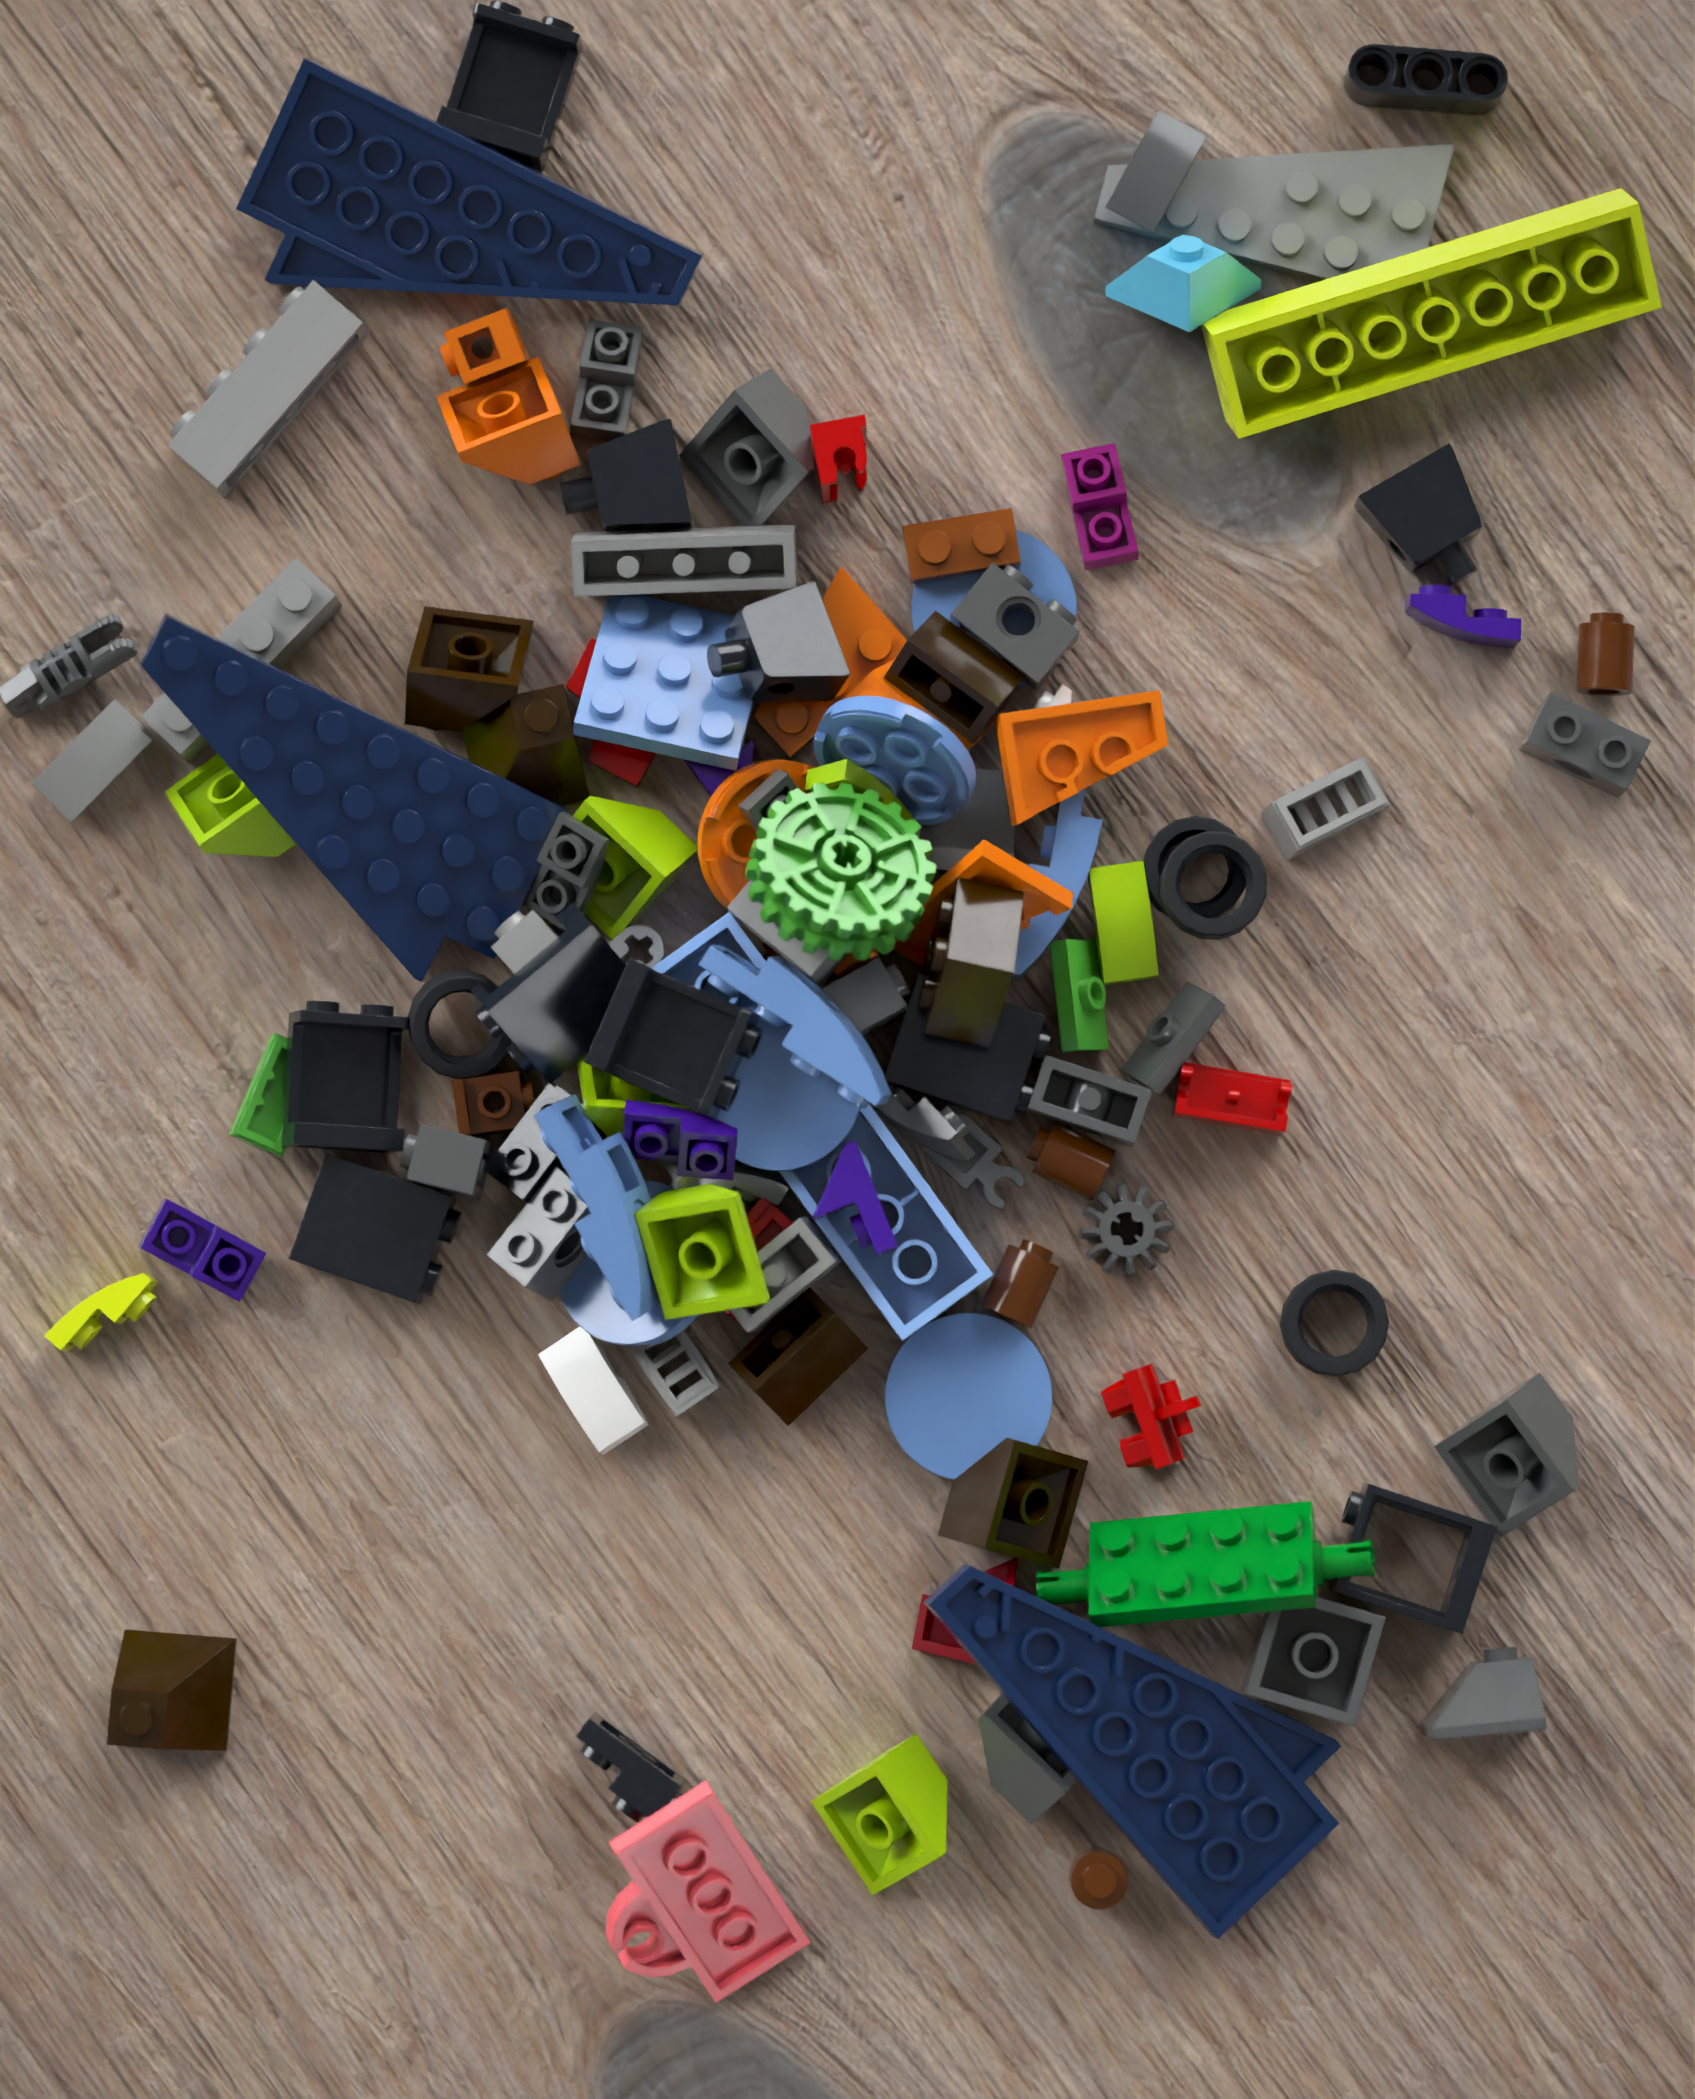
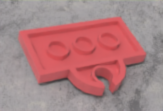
(698, 1899)

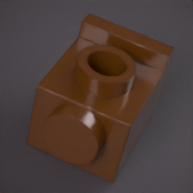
(470, 1103)

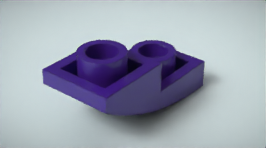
(1446, 614)
(673, 1134)
(202, 1249)

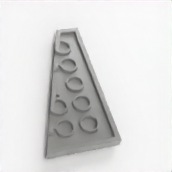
(1304, 210)

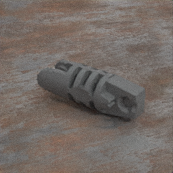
(68, 667)

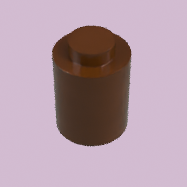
(1605, 655)
(1070, 1160)
(1021, 1283)
(1098, 1878)

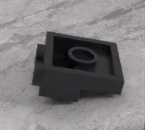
(644, 1780)

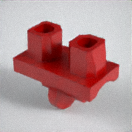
(1159, 1414)

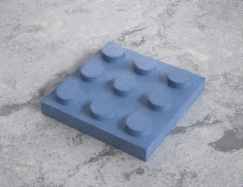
(655, 686)

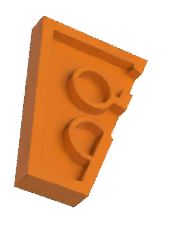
(866, 643)
(994, 867)

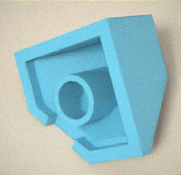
(1184, 283)

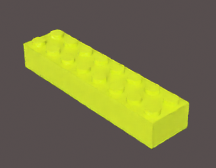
(1431, 312)

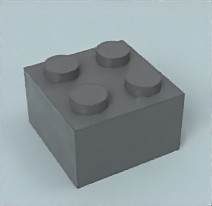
(1315, 1659)

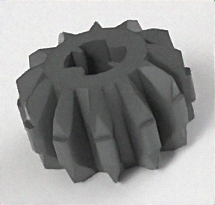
(1137, 1215)

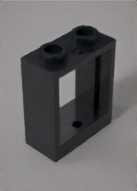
(1466, 1570)

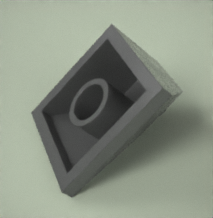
(753, 449)
(1516, 1455)
(1489, 1699)
(1020, 1762)

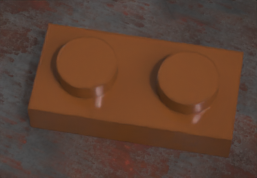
(961, 545)

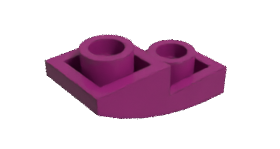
(1099, 506)

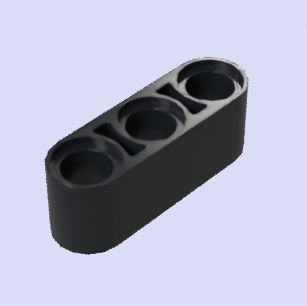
(1448, 65)

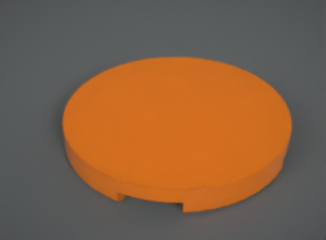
(726, 833)

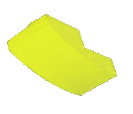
(117, 1301)

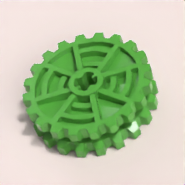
(840, 871)

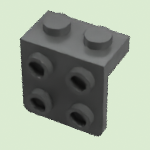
(982, 818)

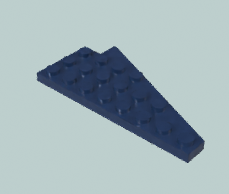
(417, 207)
(387, 817)
(1173, 1759)

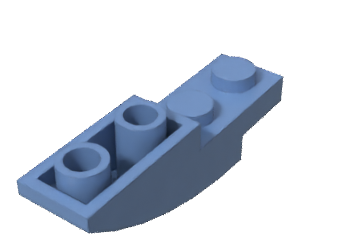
(1071, 852)
(820, 1031)
(613, 1189)

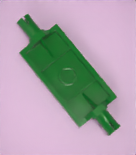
(1204, 1565)

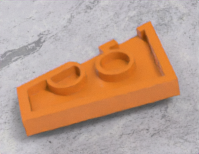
(1073, 745)

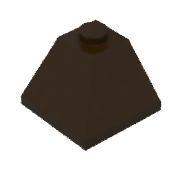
(463, 667)
(532, 745)
(1016, 1502)
(172, 1691)

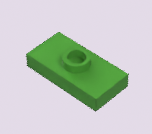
(1079, 996)
(262, 1109)

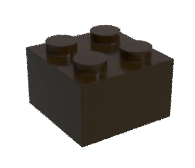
(971, 961)

